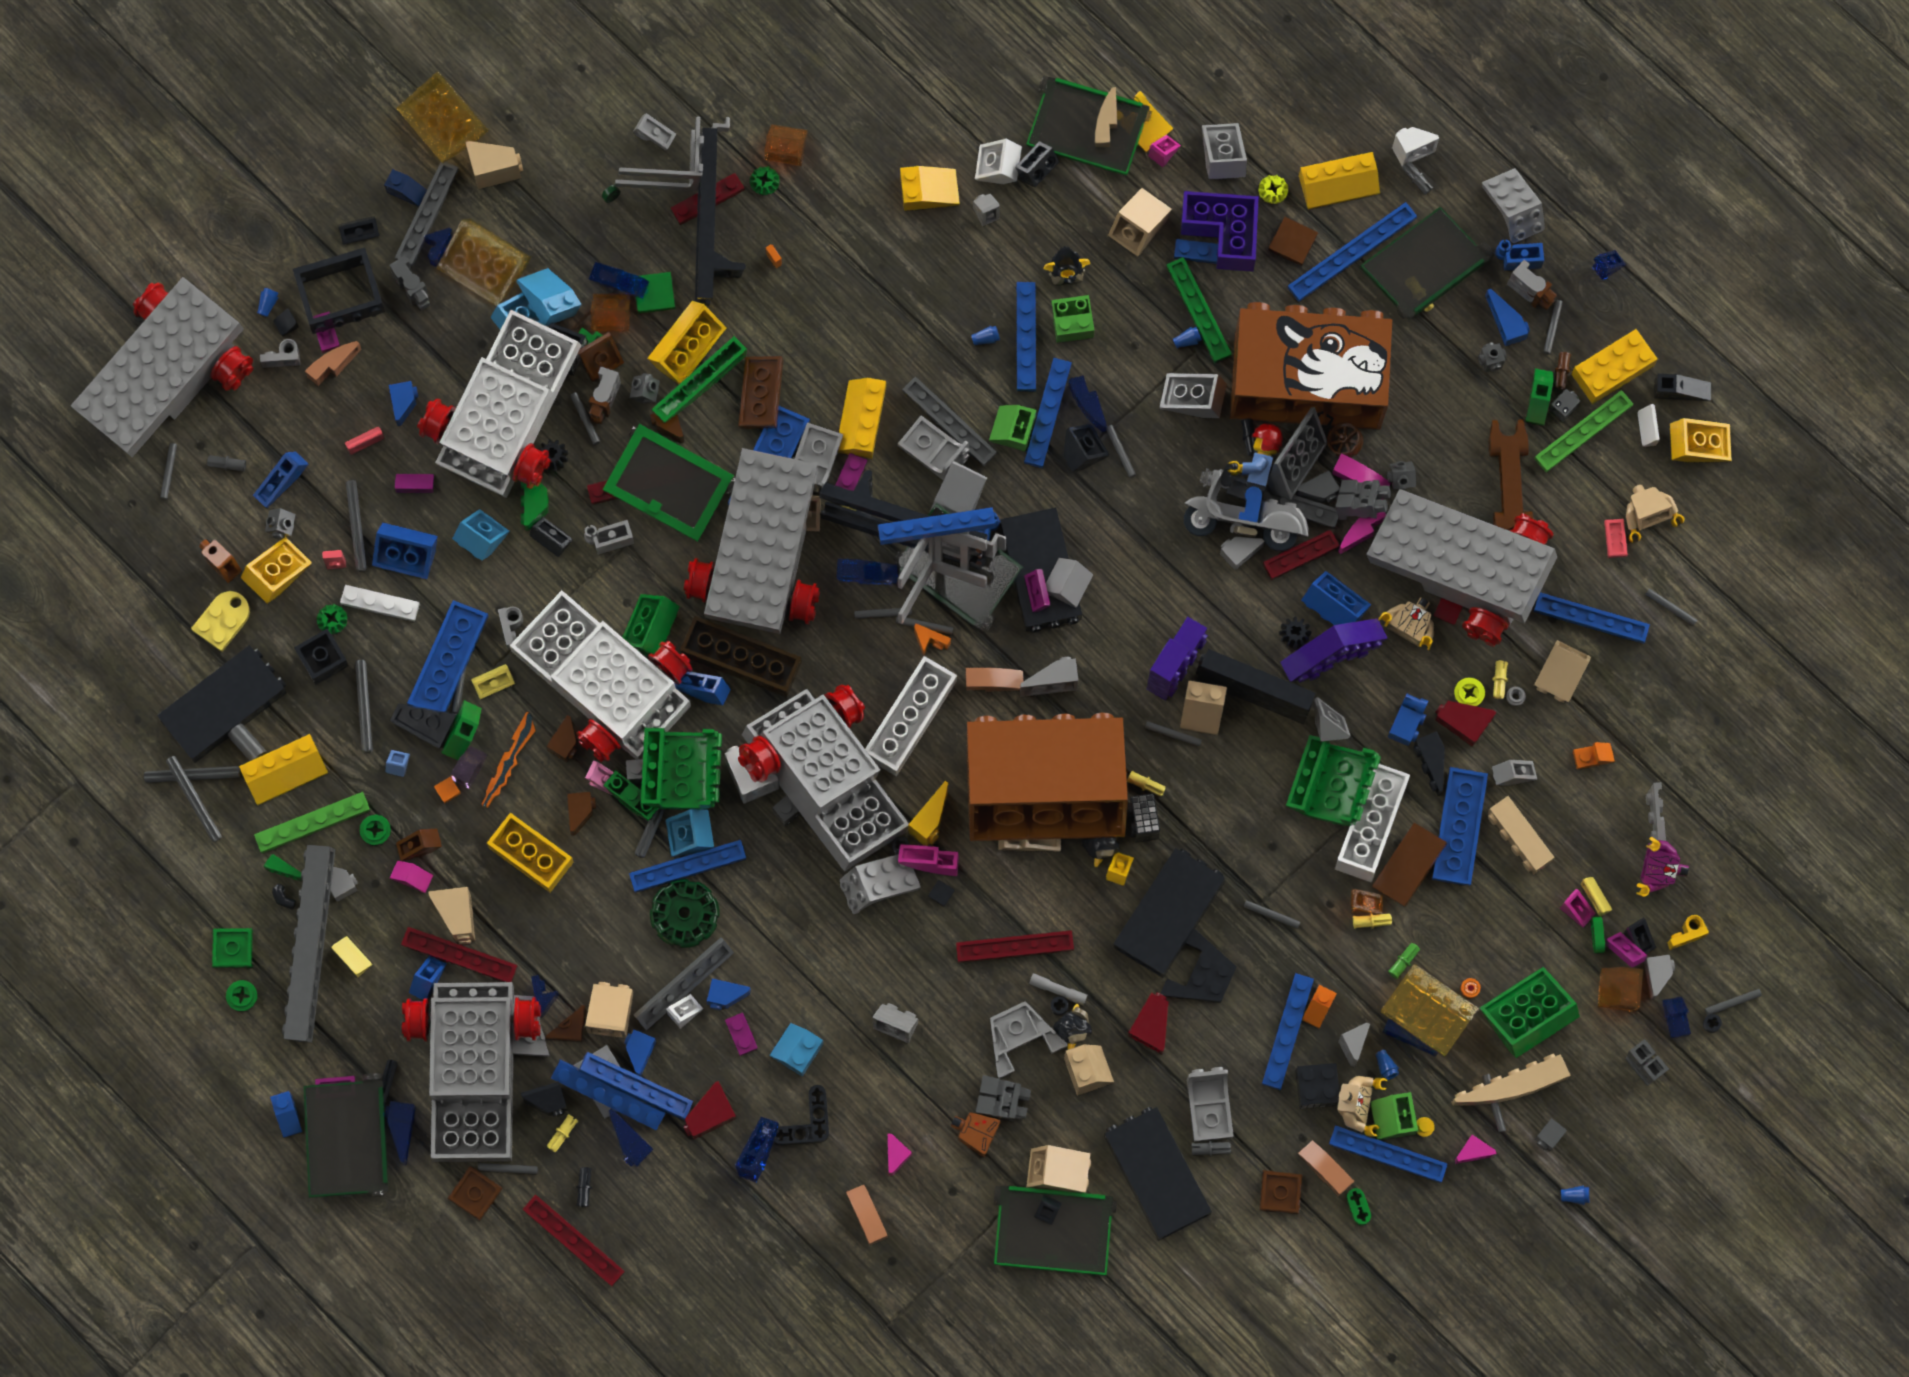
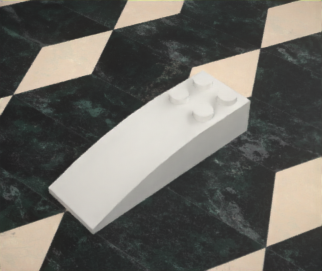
(1368, 837)

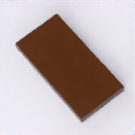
(760, 392)
(1409, 864)

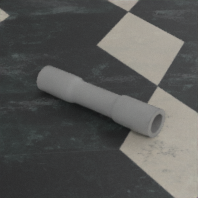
(1046, 984)

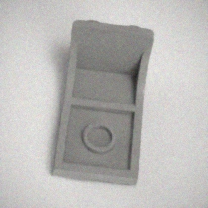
(1517, 204)
(819, 447)
(933, 447)
(876, 882)
(1209, 1104)

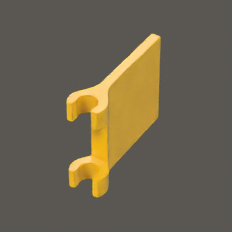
(1155, 128)

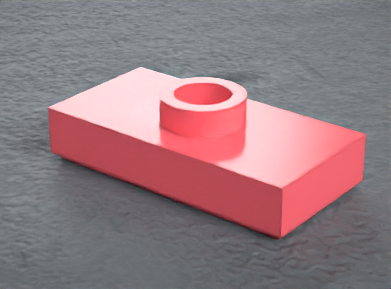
(1615, 538)
(334, 559)

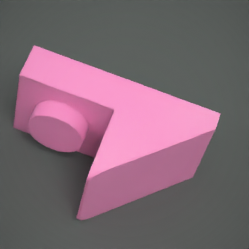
(598, 775)

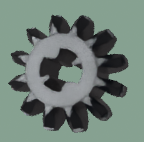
(559, 454)
(1293, 639)

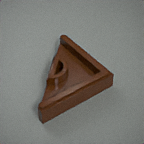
(570, 1029)

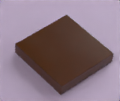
(1293, 241)
(599, 354)
(1280, 1192)
(475, 1193)

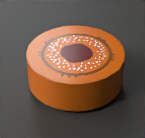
(1470, 988)

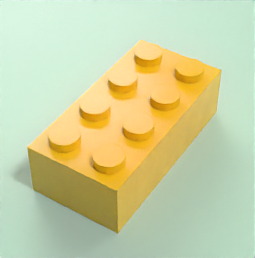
(1614, 366)
(530, 852)

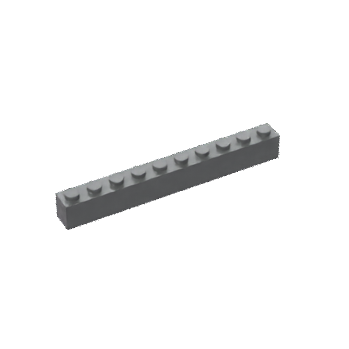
(309, 943)

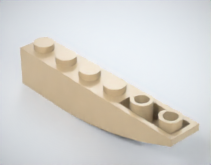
(1518, 1083)

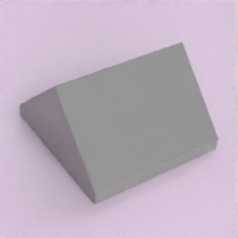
(1068, 581)
(1329, 722)
(1352, 1043)

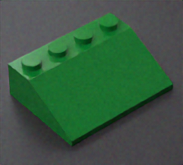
(1530, 1012)

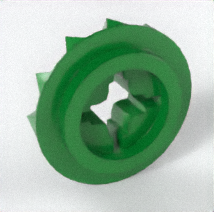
(769, 187)
(333, 627)
(369, 823)
(236, 988)

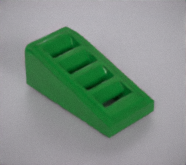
(278, 866)

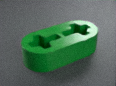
(1597, 935)
(1362, 1204)

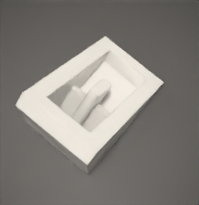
(684, 1010)

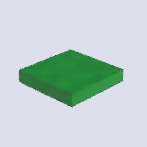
(658, 294)
(232, 948)

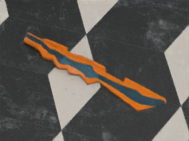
(521, 736)

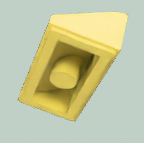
(493, 681)
(1596, 896)
(351, 956)

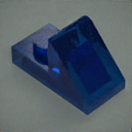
(440, 241)
(1608, 264)
(546, 999)
(1676, 1017)

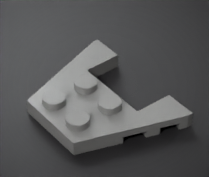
(1016, 1028)

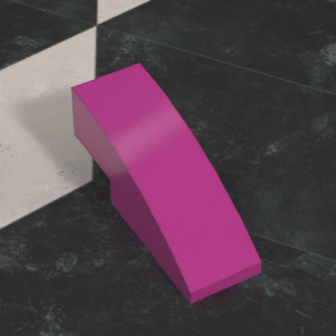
(1350, 469)
(1360, 531)
(929, 859)

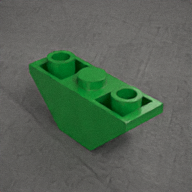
(1539, 397)
(535, 505)
(462, 730)
(628, 795)

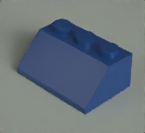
(404, 550)
(1335, 600)

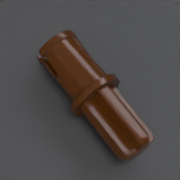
(1562, 370)

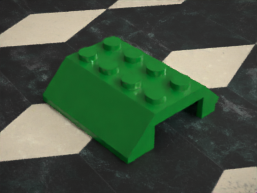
(681, 769)
(1333, 782)

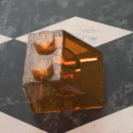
(785, 145)
(610, 312)
(1620, 988)

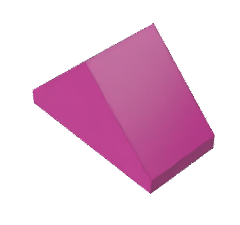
(1163, 150)
(411, 876)
(1578, 908)
(1475, 1150)
(897, 1154)

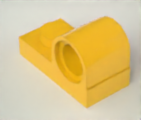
(1689, 934)

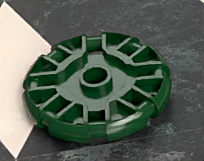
(693, 921)

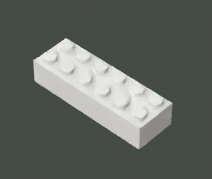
(910, 715)

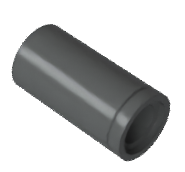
(246, 742)

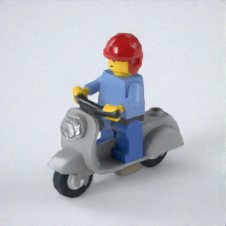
(1278, 521)

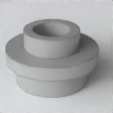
(1515, 690)

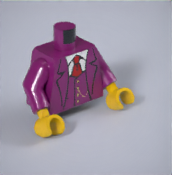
(1660, 867)

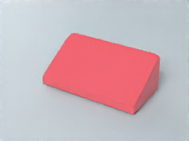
(364, 440)

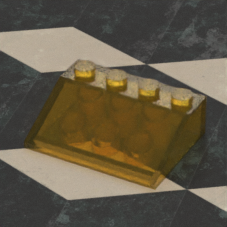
(442, 117)
(483, 261)
(1429, 1010)

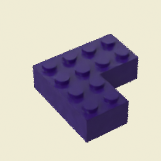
(1228, 218)
(1333, 646)
(1175, 658)

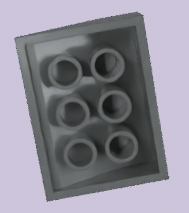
(1298, 456)

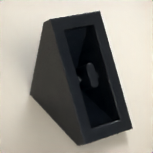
(1640, 935)

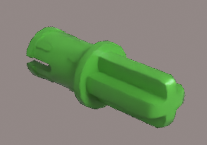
(1404, 960)

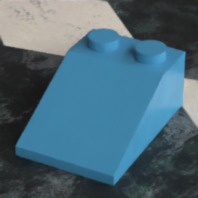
(549, 296)
(518, 304)

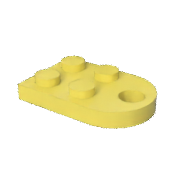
(222, 621)

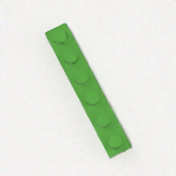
(1583, 431)
(312, 822)

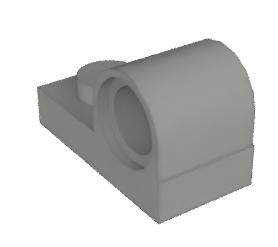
(651, 129)
(281, 359)
(508, 625)

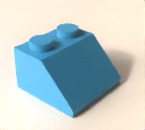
(480, 534)
(689, 832)
(797, 1049)

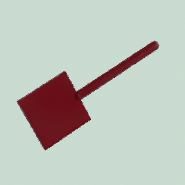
(1448, 611)

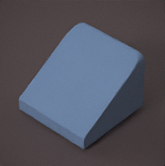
(397, 763)

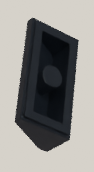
(358, 230)
(550, 536)

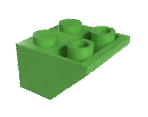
(1072, 318)
(1013, 426)
(1394, 1116)

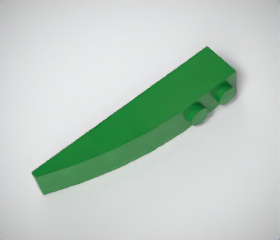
(701, 379)

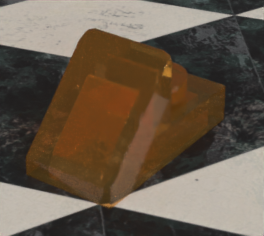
(1366, 902)

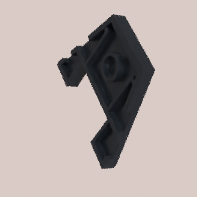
(1209, 976)

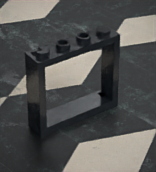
(331, 266)

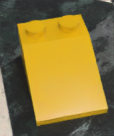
(928, 187)
(1700, 441)
(275, 570)
(927, 822)

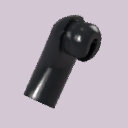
(281, 899)

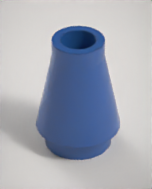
(267, 301)
(986, 336)
(1187, 338)
(1387, 1066)
(1576, 1195)

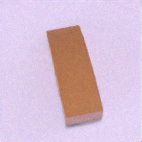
(332, 362)
(993, 679)
(1326, 1168)
(867, 1214)

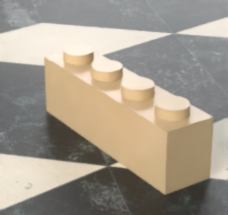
(1520, 835)

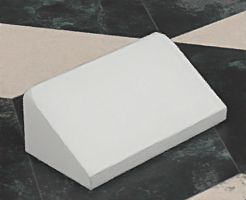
(1648, 426)

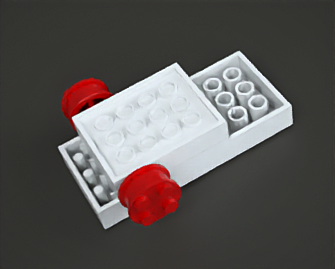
(503, 408)
(604, 677)

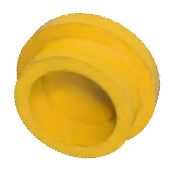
(1425, 1127)

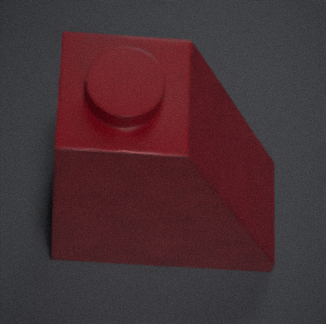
(1464, 720)
(1151, 1023)
(709, 1113)

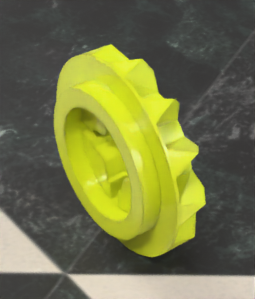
(1268, 195)
(1467, 684)

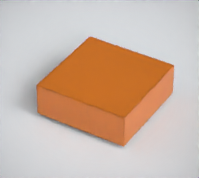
(773, 256)
(447, 790)

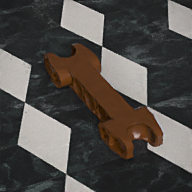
(1509, 452)

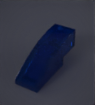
(619, 280)
(1087, 402)
(866, 572)

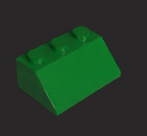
(650, 623)

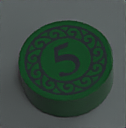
(611, 193)

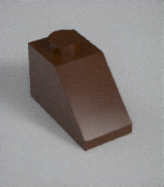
(670, 428)
(563, 742)
(580, 810)
(418, 844)

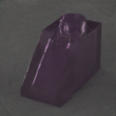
(468, 766)

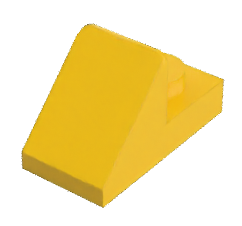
(1119, 868)

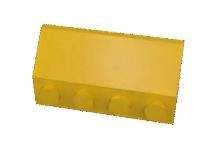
(1339, 180)
(687, 342)
(861, 416)
(283, 769)

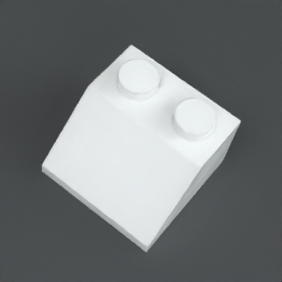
(1414, 144)
(998, 162)

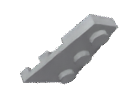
(1656, 808)
(527, 1046)

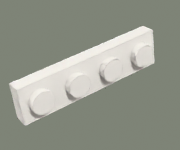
(380, 603)

